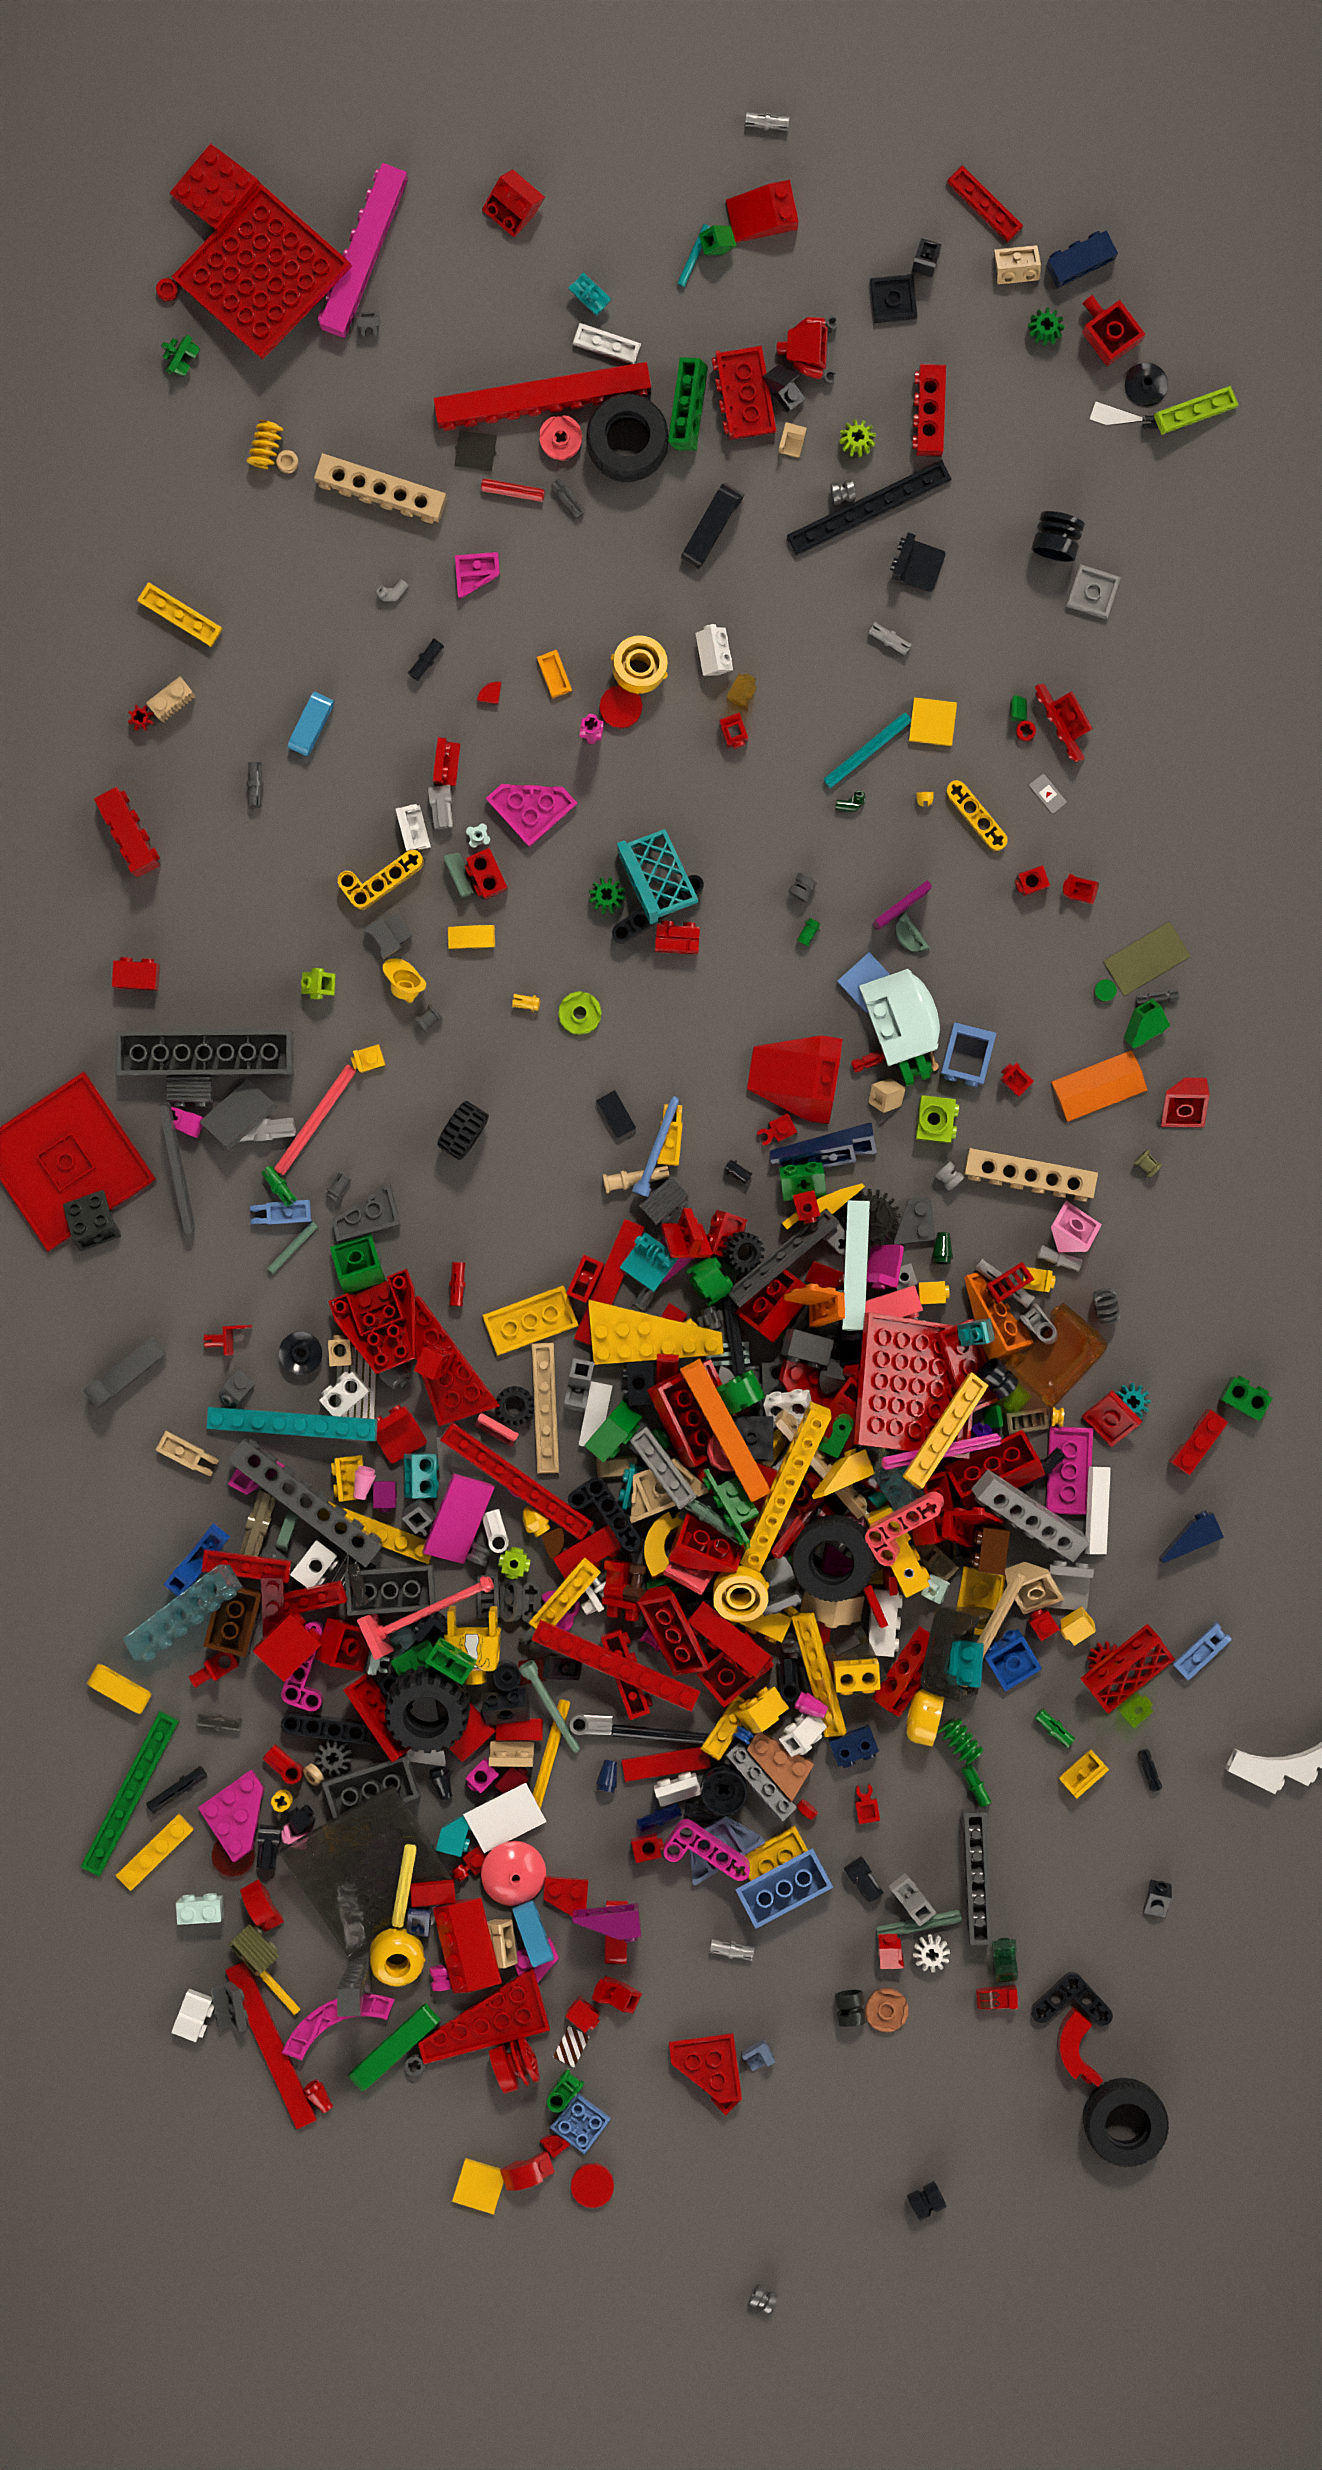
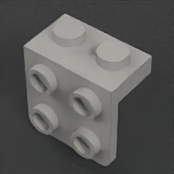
(1072, 1583)

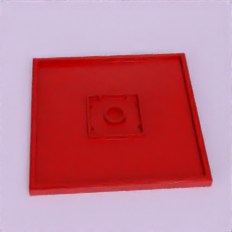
(65, 1152)

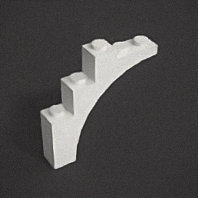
(1269, 1771)

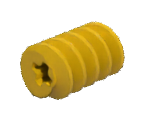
(264, 443)

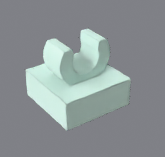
(937, 1589)
(374, 1665)

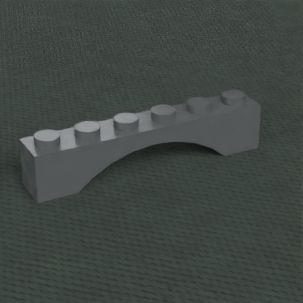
(351, 1989)

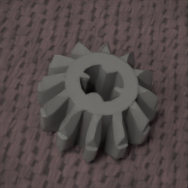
(1106, 1306)
(339, 1763)

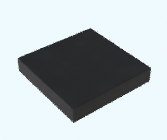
(893, 298)

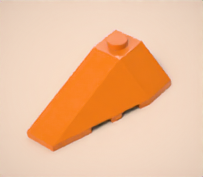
(1009, 1333)

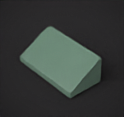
(459, 874)

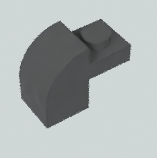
(579, 1385)
(419, 1516)

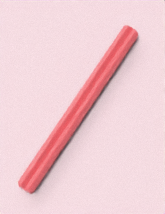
(315, 1120)

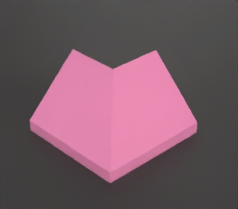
(1074, 1229)

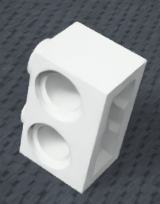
(348, 1398)
(787, 1401)

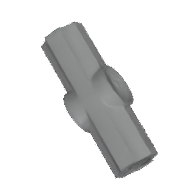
(271, 1129)

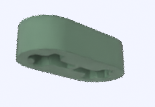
(287, 1530)

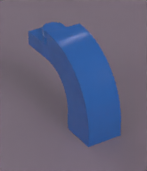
(191, 1567)

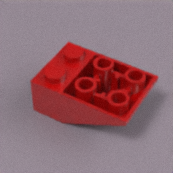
(844, 1403)

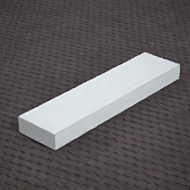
(1097, 1510)

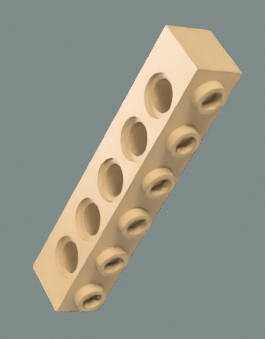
(330, 465)
(1085, 1179)

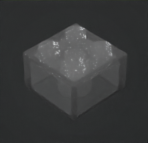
(452, 1462)

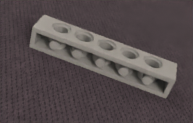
(992, 1485)

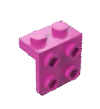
(884, 1266)

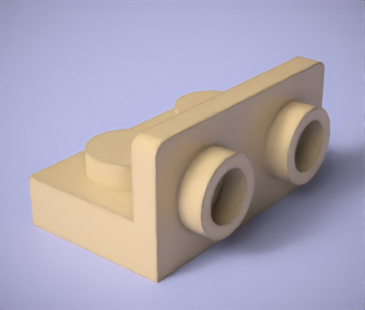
(1017, 264)
(511, 1753)

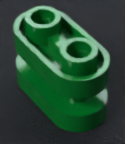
(923, 1069)

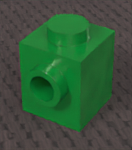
(717, 240)

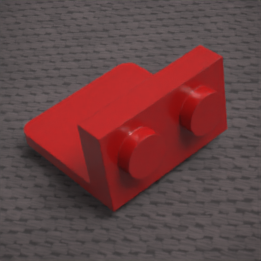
(399, 1434)
(960, 1524)

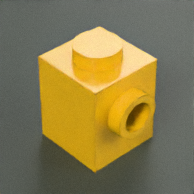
(933, 1292)
(1077, 1626)

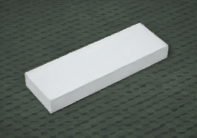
(606, 344)
(595, 1410)

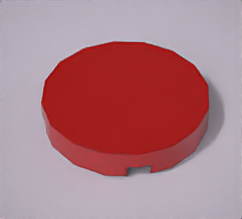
(620, 707)
(592, 2185)

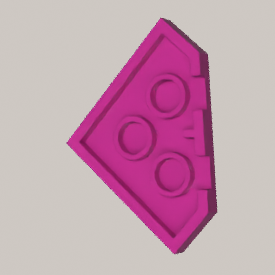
(531, 808)
(235, 1814)

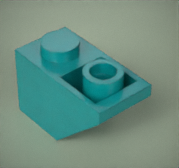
(976, 1332)
(453, 1836)

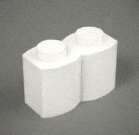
(193, 2015)

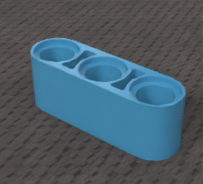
(310, 724)
(533, 1933)

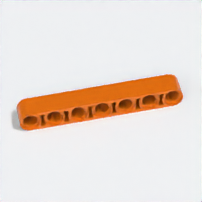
(725, 1430)

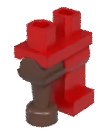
(619, 1591)

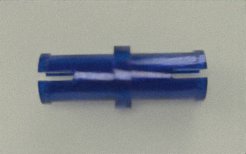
(659, 1817)

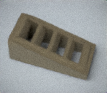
(1009, 1429)

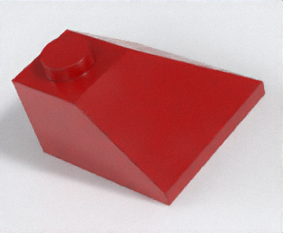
(1186, 1103)

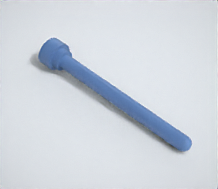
(642, 1186)

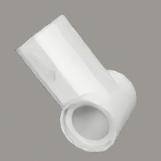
(495, 1528)

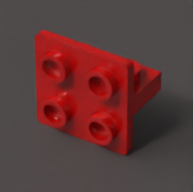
(686, 1237)

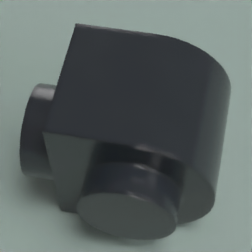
(300, 1818)

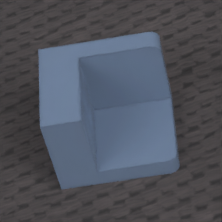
(758, 2055)

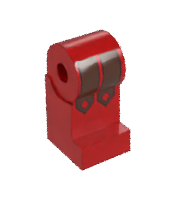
(997, 1997)

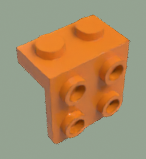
(824, 1303)

